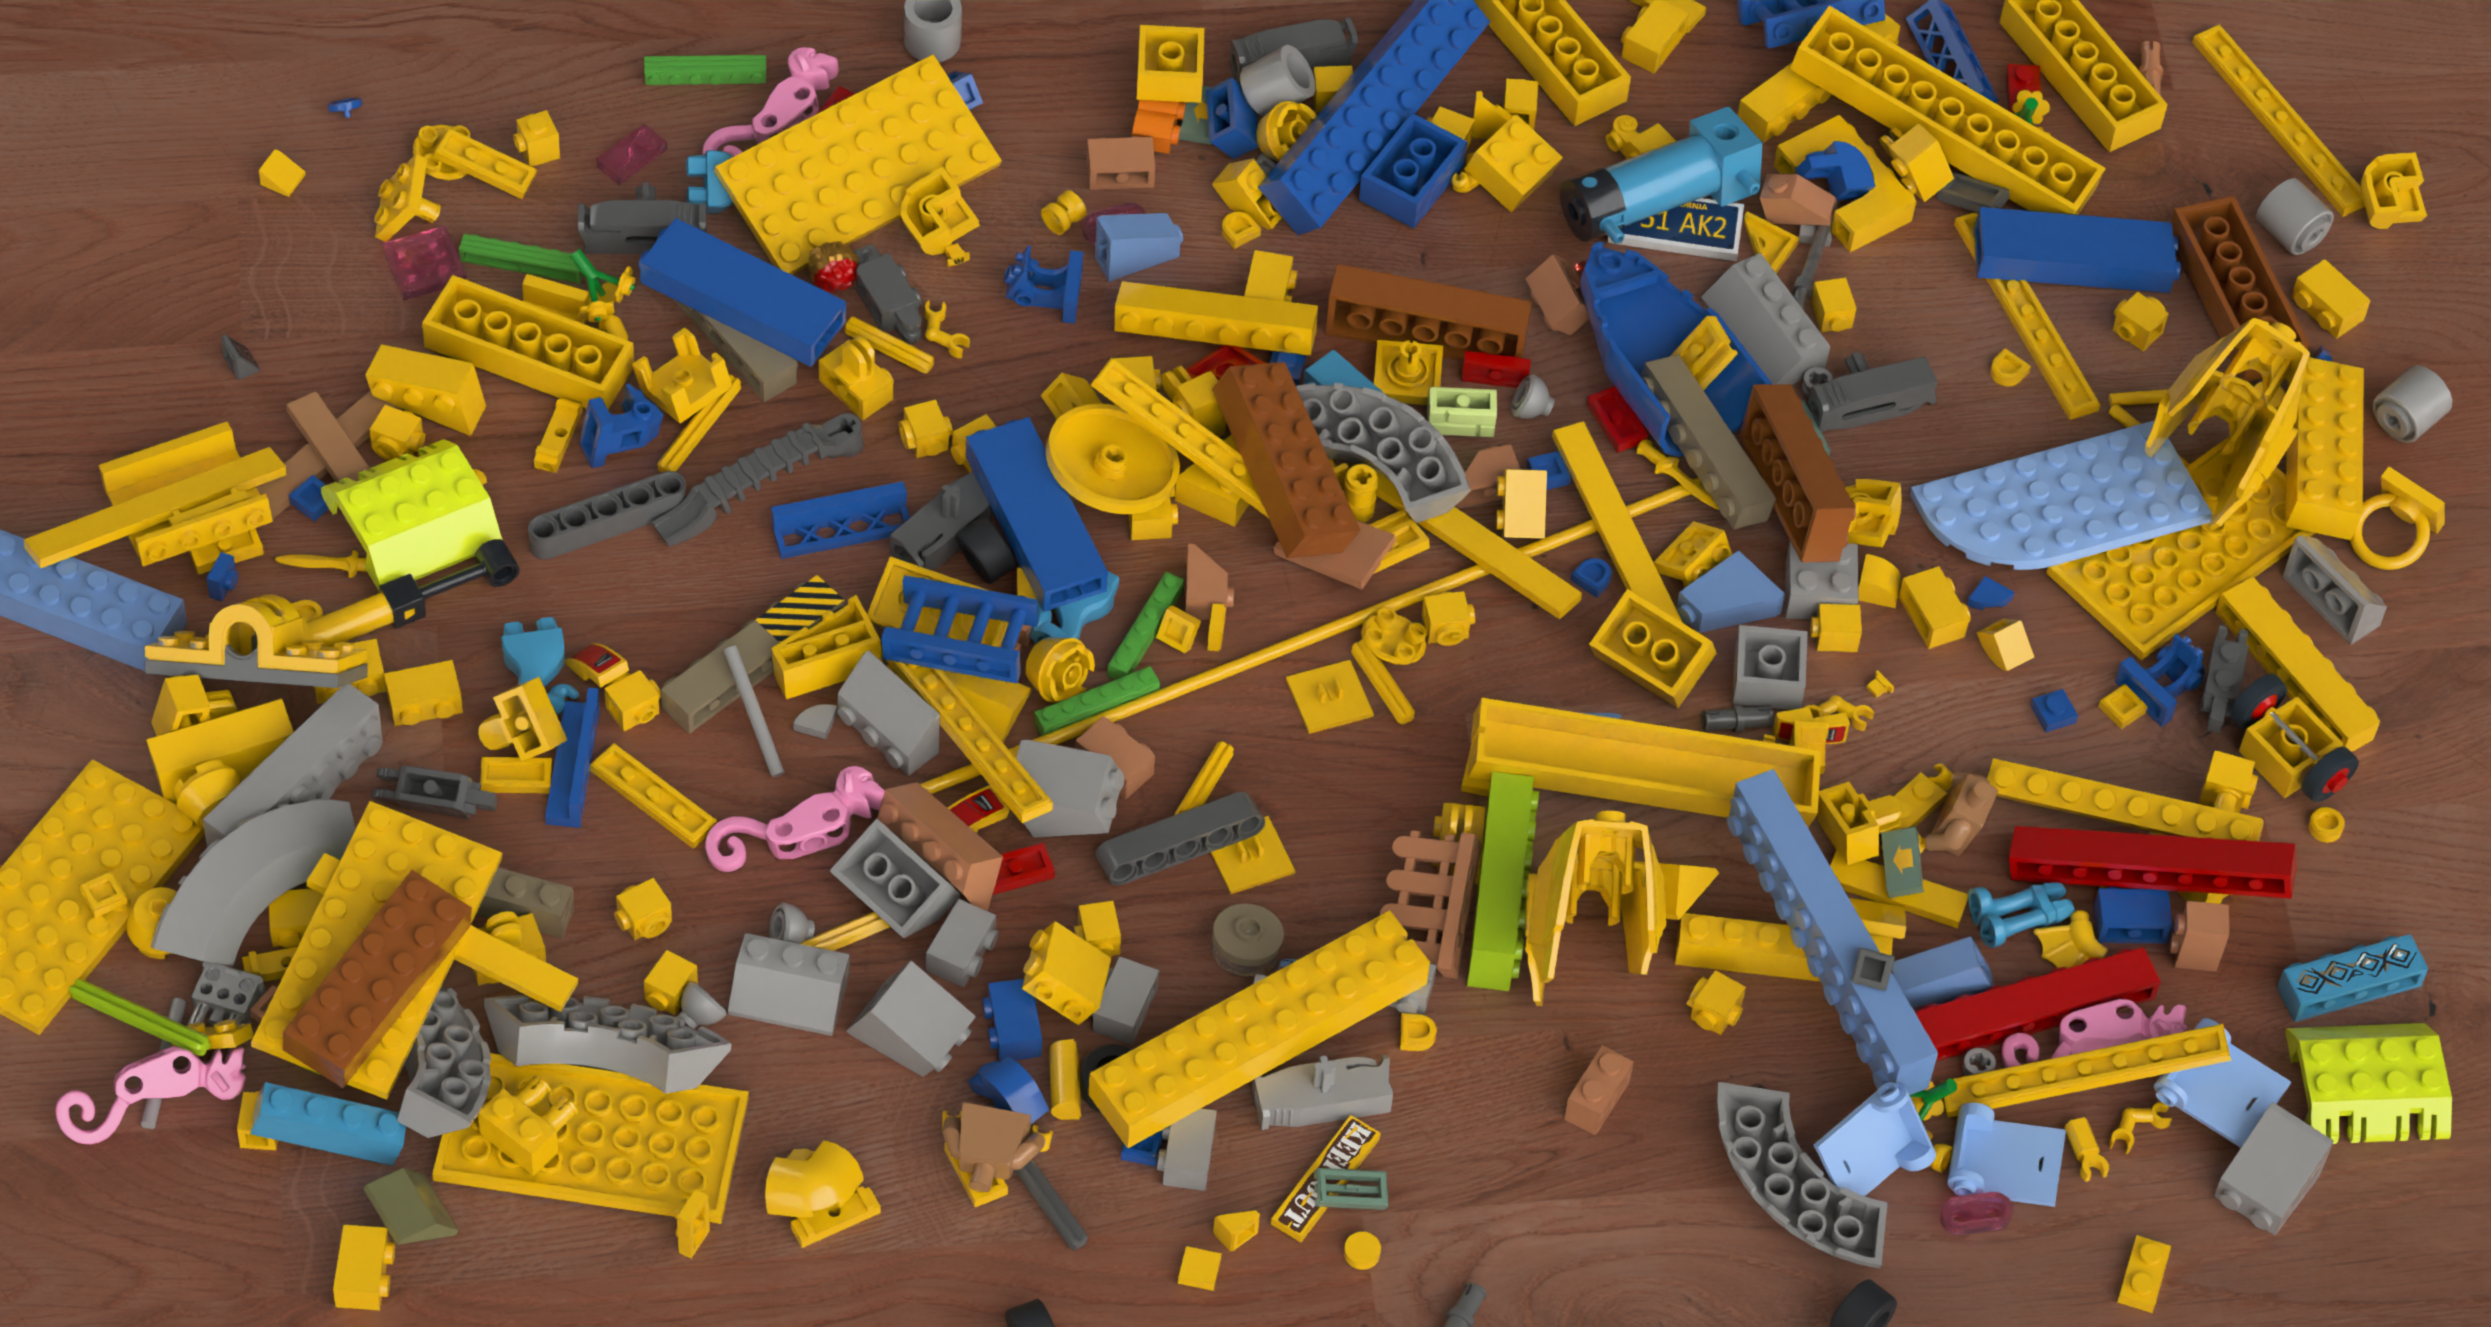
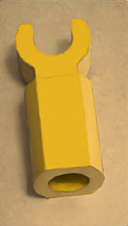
(2085, 1148)

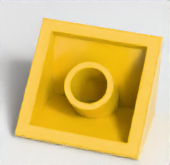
(1683, 886)

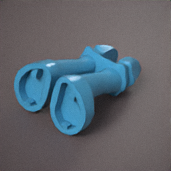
(2039, 898)

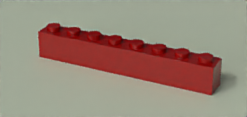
(2153, 862)
(2037, 1002)

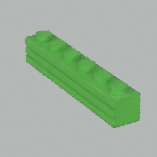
(705, 69)
(519, 258)
(1145, 627)
(1096, 701)

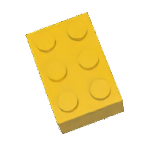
(1653, 648)

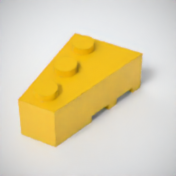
(428, 386)
(1208, 495)
(826, 651)

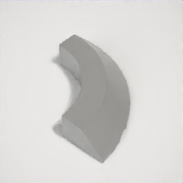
(1392, 440)
(247, 874)
(606, 1037)
(446, 1070)
(1788, 1183)

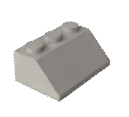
(2333, 589)
(889, 715)
(894, 881)
(789, 984)

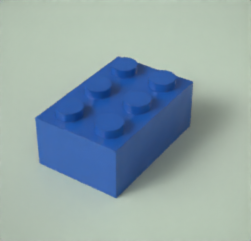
(1412, 170)

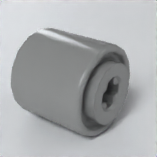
(932, 28)
(1276, 79)
(2295, 216)
(2412, 404)

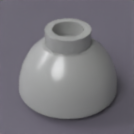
(1531, 398)
(790, 924)
(699, 1007)

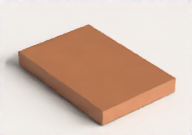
(1356, 562)

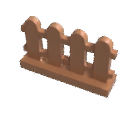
(1440, 886)

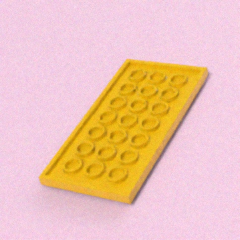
(853, 162)
(2170, 581)
(369, 872)
(44, 921)
(622, 1148)

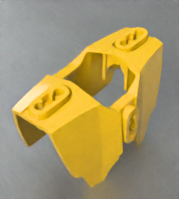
(2234, 400)
(1602, 865)

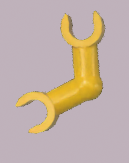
(934, 333)
(1836, 703)
(2139, 1115)

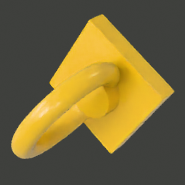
(2411, 505)

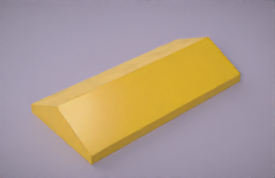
(993, 699)
(235, 739)

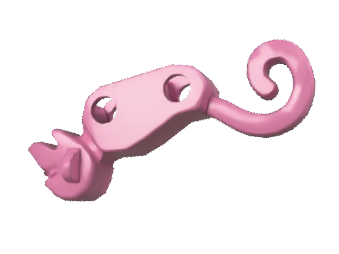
(785, 104)
(803, 825)
(2099, 1030)
(158, 1080)

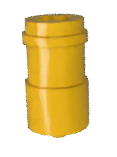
(1360, 490)

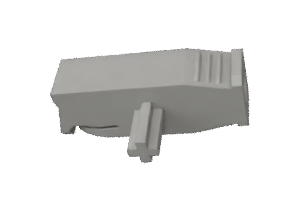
(1323, 1092)

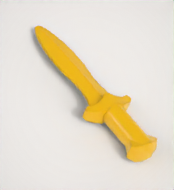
(1669, 466)
(351, 564)

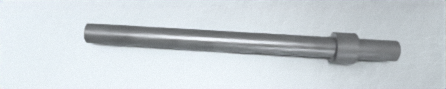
(1804, 284)

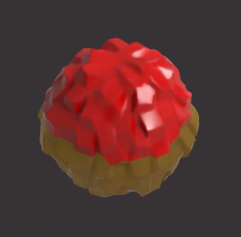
(833, 266)

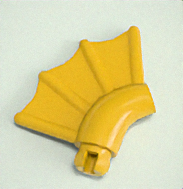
(2070, 943)

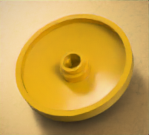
(1111, 460)

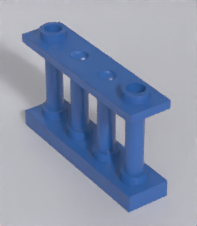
(1793, 19)
(956, 655)

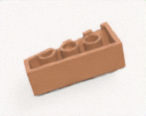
(942, 841)

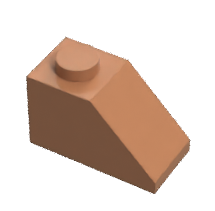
(1796, 201)
(1483, 474)
(1205, 584)

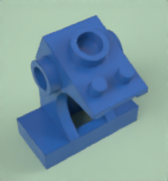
(1065, 283)
(611, 433)
(2179, 662)

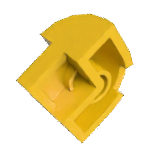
(2392, 190)
(936, 212)
(1876, 511)
(811, 1180)

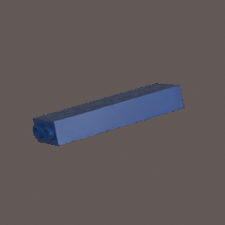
(2075, 250)
(742, 291)
(1036, 514)

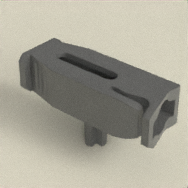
(1318, 41)
(633, 224)
(1872, 394)
(940, 518)

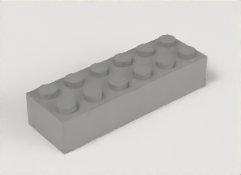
(306, 763)

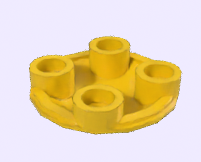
(425, 146)
(1394, 637)

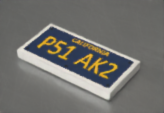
(1690, 229)

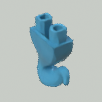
(712, 192)
(1076, 614)
(536, 655)

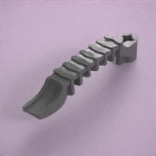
(697, 513)

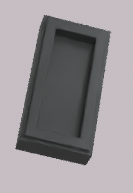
(1972, 193)

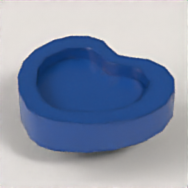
(345, 105)

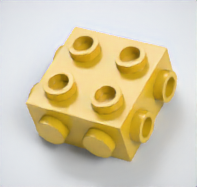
(1066, 972)

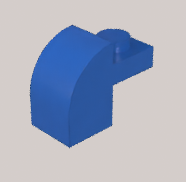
(1844, 168)
(1009, 1088)

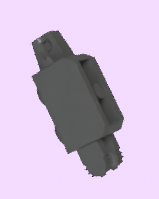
(887, 293)
(2223, 677)
(435, 792)

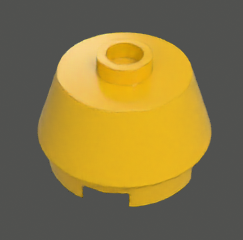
(1282, 128)
(1059, 668)
(205, 789)
(145, 917)

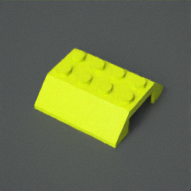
(416, 512)
(2374, 1079)

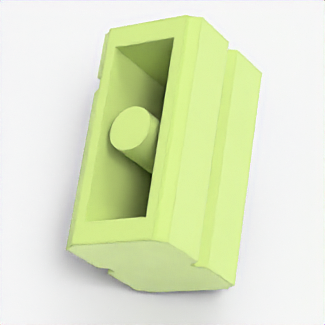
(1463, 411)

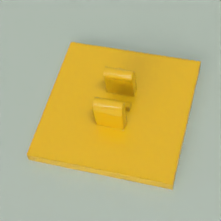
(1329, 696)
(1253, 860)

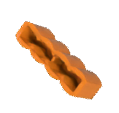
(1159, 121)

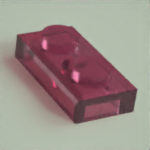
(631, 154)

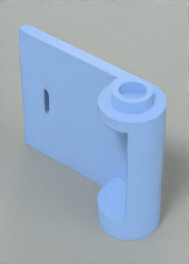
(2223, 1091)
(1876, 1141)
(2005, 1157)

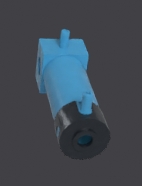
(1715, 160)

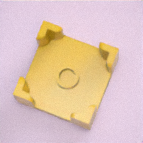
(685, 381)

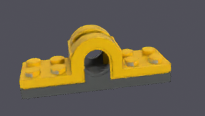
(272, 656)

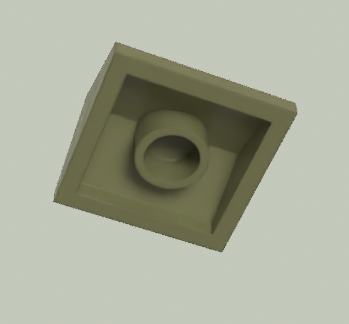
(410, 1207)

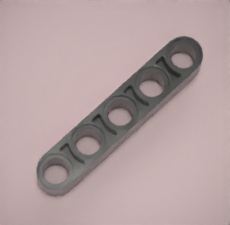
(592, 519)
(1180, 838)

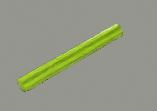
(140, 1017)

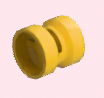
(1062, 213)

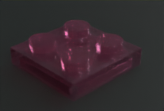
(423, 262)

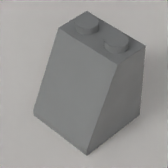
(1078, 783)
(913, 1021)
(2274, 1169)

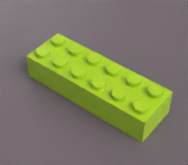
(1503, 882)

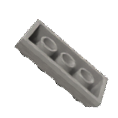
(1767, 320)

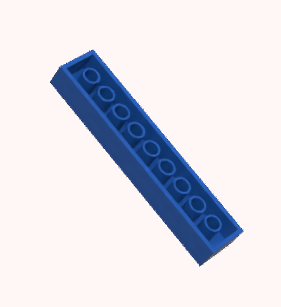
(1370, 110)

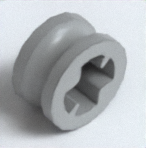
(1817, 375)
(1981, 1055)

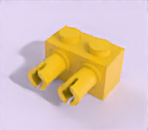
(2228, 783)
(520, 1132)

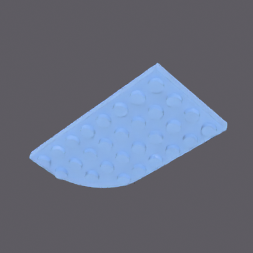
(2064, 502)

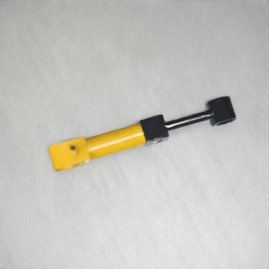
(404, 602)

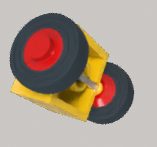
(2290, 742)

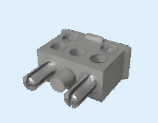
(225, 994)

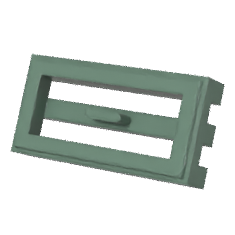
(1325, 1200)

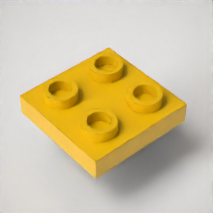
(403, 199)
(1407, 370)

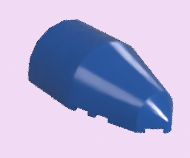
(1645, 319)

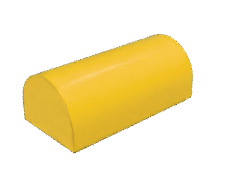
(1065, 1080)

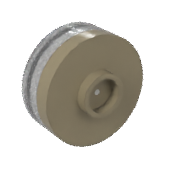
(1246, 939)

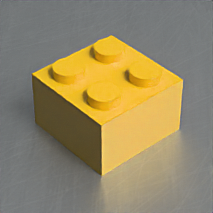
(1170, 63)
(1513, 163)

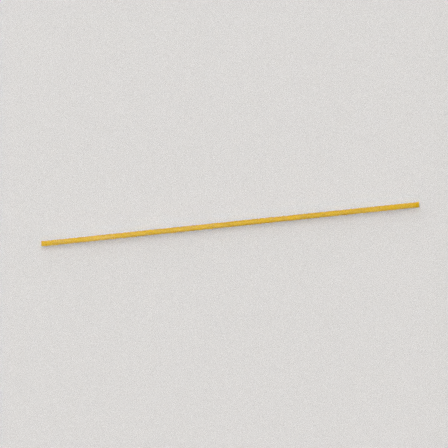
(1307, 638)

